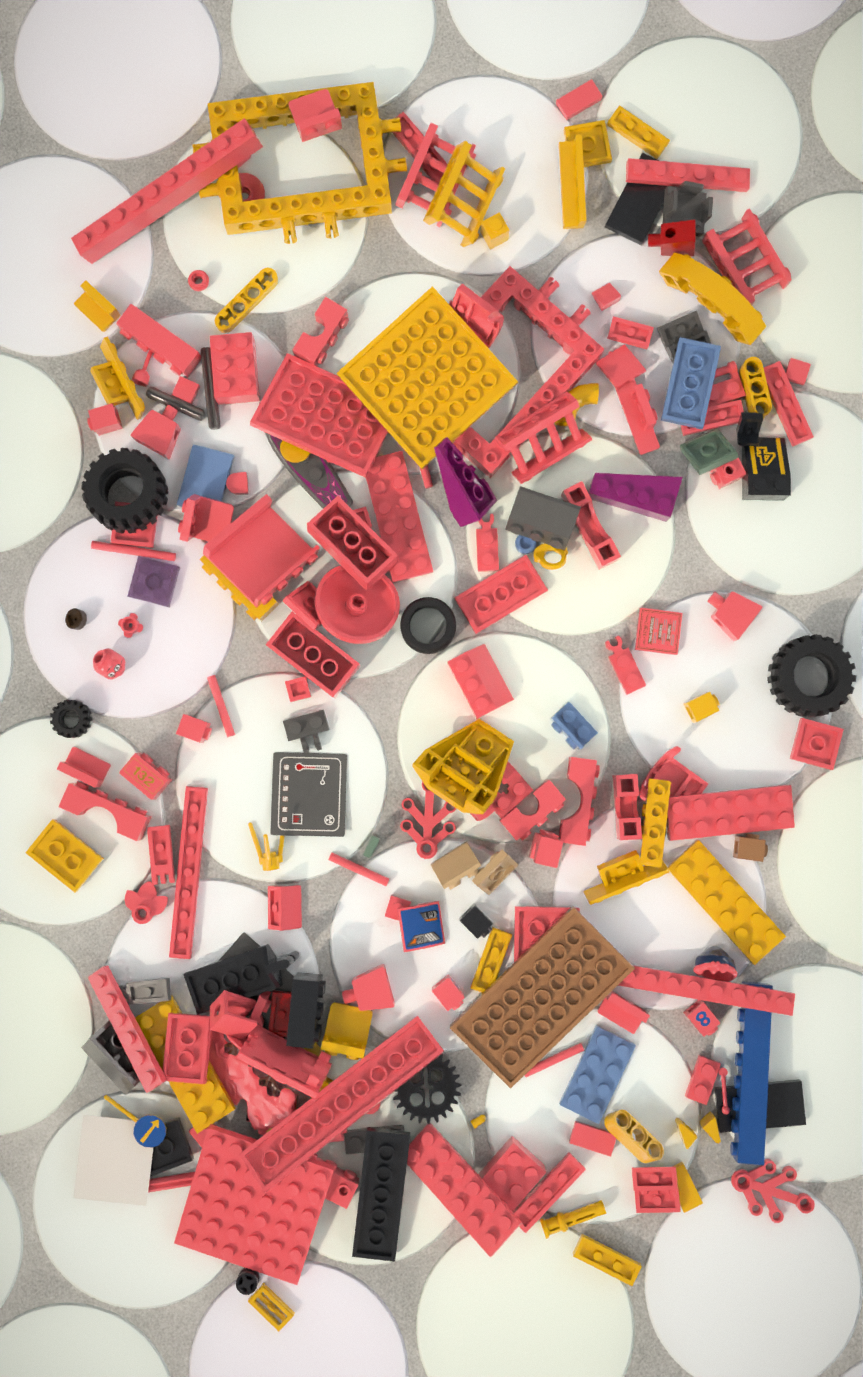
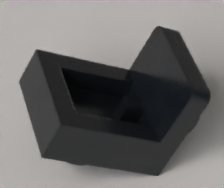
(749, 428)

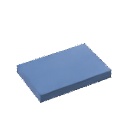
(206, 474)

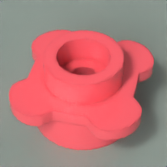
(131, 619)

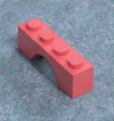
(596, 539)
(129, 821)
(575, 828)
(546, 848)

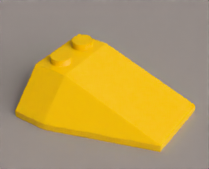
(466, 766)

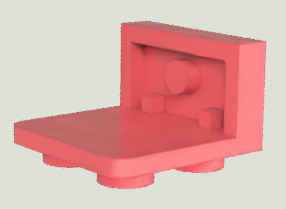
(315, 115)
(204, 518)

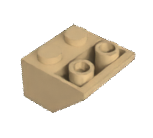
(456, 865)

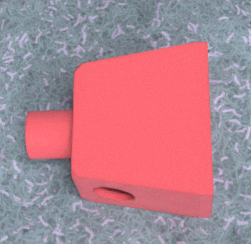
(158, 431)
(733, 613)
(371, 990)

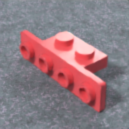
(639, 416)

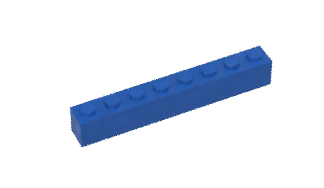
(751, 1084)

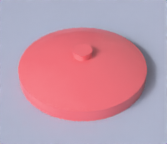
(353, 612)

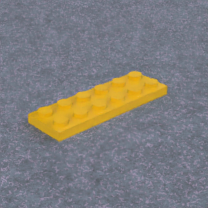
(726, 902)
(201, 1102)

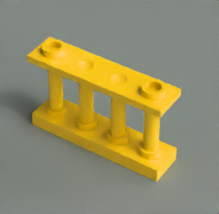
(445, 194)

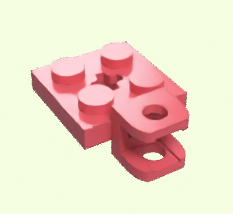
(517, 791)

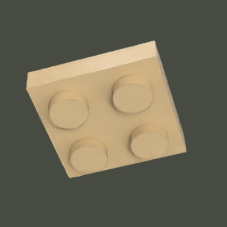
(495, 872)

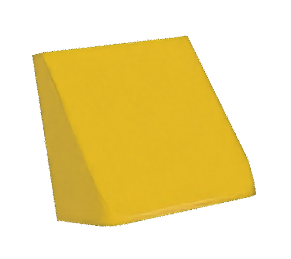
(709, 1124)
(687, 1134)

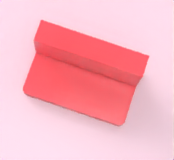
(85, 767)
(284, 907)
(622, 1012)

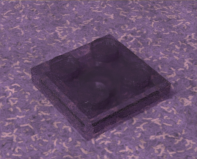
(153, 581)

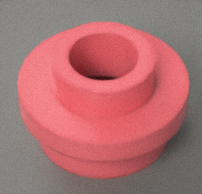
(198, 274)

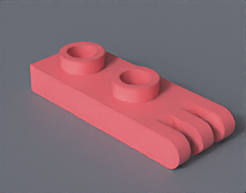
(161, 854)

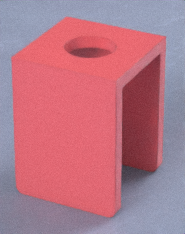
(232, 1014)

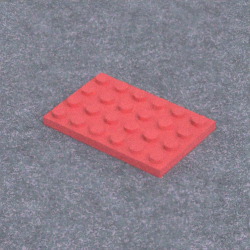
(319, 416)

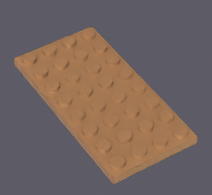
(541, 997)

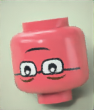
(109, 663)

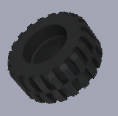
(110, 469)
(837, 666)

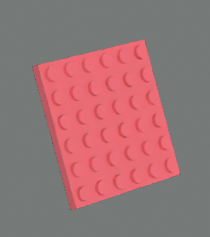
(242, 1224)

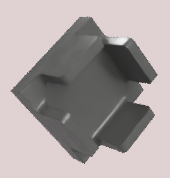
(686, 204)

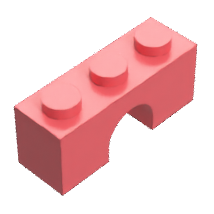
(313, 348)
(548, 800)
(625, 802)

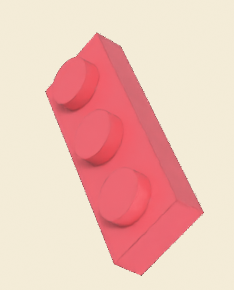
(717, 417)

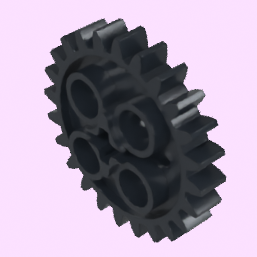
(446, 1086)

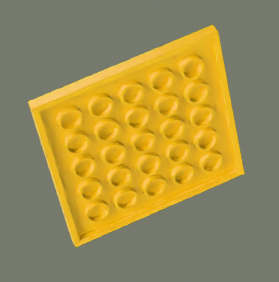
(427, 377)

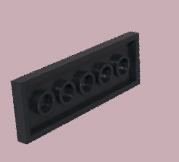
(381, 1194)

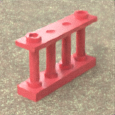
(423, 158)
(725, 260)
(534, 423)

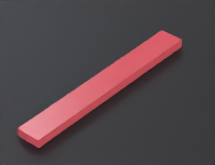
(188, 872)

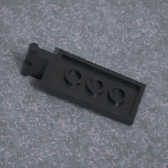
(239, 974)

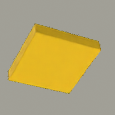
(594, 141)

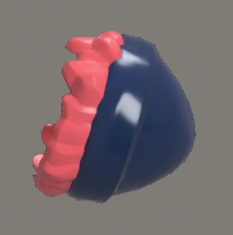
(715, 964)

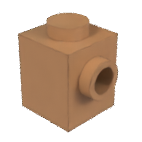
(750, 848)

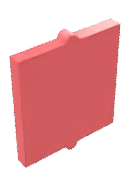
(620, 366)

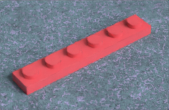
(676, 173)
(127, 1029)

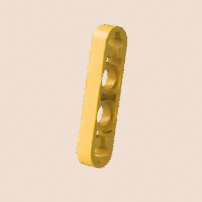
(250, 303)

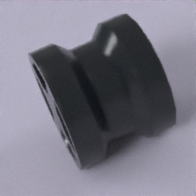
(245, 1285)

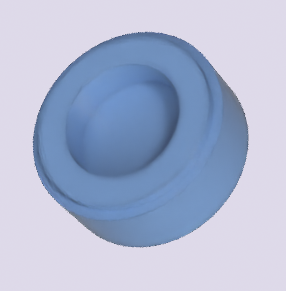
(524, 545)

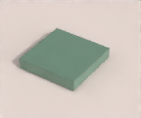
(708, 451)

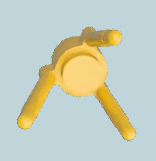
(268, 859)

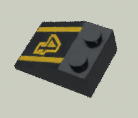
(766, 470)

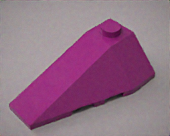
(466, 493)

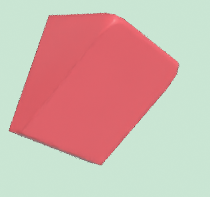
(606, 296)

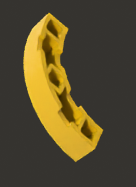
(715, 294)

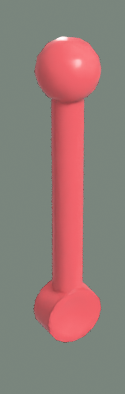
(723, 1072)

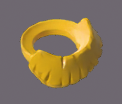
(540, 552)

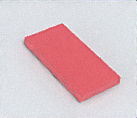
(501, 594)

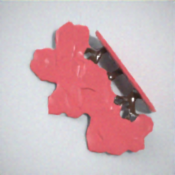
(243, 1084)

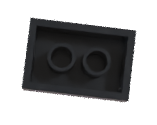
(306, 1010)

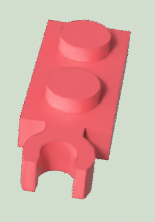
(487, 546)
(625, 667)

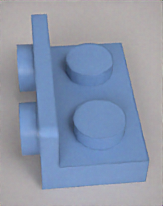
(573, 726)

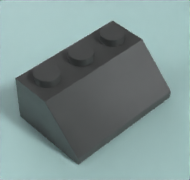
(542, 518)
(111, 1057)

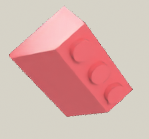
(480, 681)

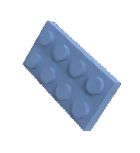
(690, 383)
(597, 1074)

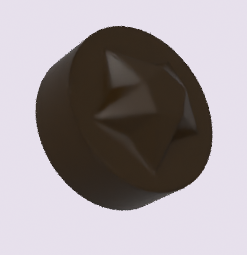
(76, 619)

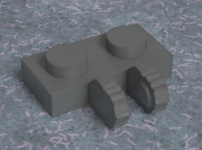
(305, 726)

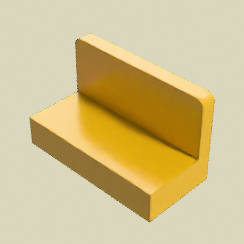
(96, 307)

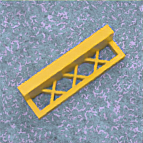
(572, 183)

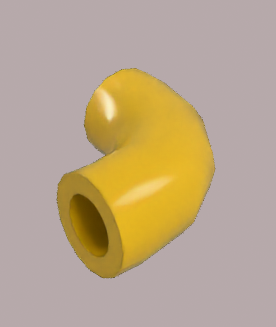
(585, 395)

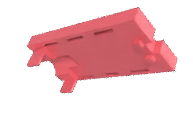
(285, 1063)

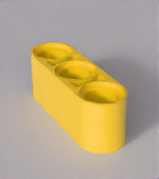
(755, 379)
(643, 1138)

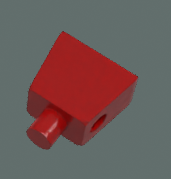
(675, 237)

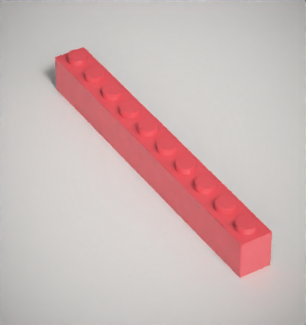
(167, 191)

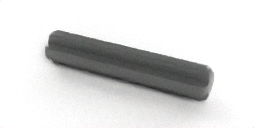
(180, 405)

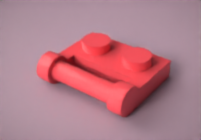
(727, 390)

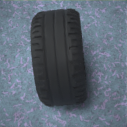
(444, 609)

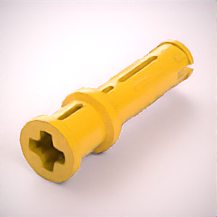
(563, 1221)

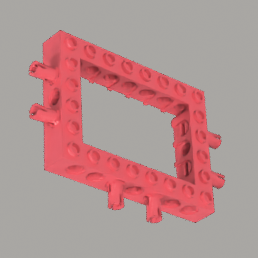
(563, 329)

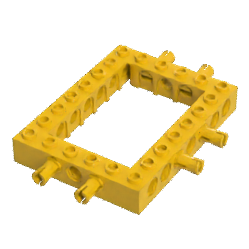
(312, 207)

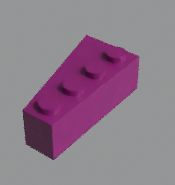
(637, 493)

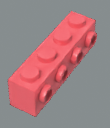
(342, 1185)

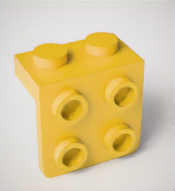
(346, 1031)

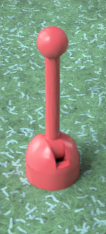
(141, 376)

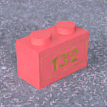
(145, 775)

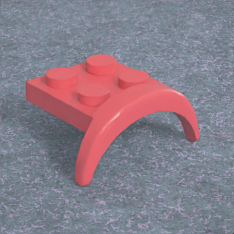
(478, 314)
(682, 779)

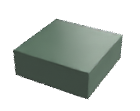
(371, 846)

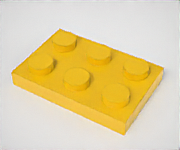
(64, 855)

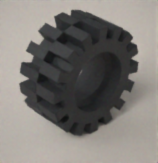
(58, 718)

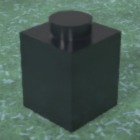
(476, 922)

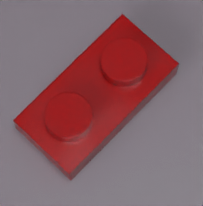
(280, 1013)

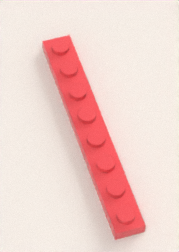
(711, 990)

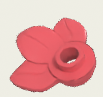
(145, 899)

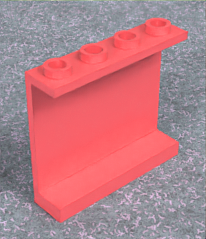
(259, 552)

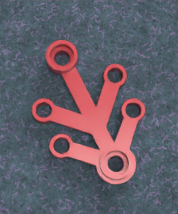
(428, 822)
(769, 1189)

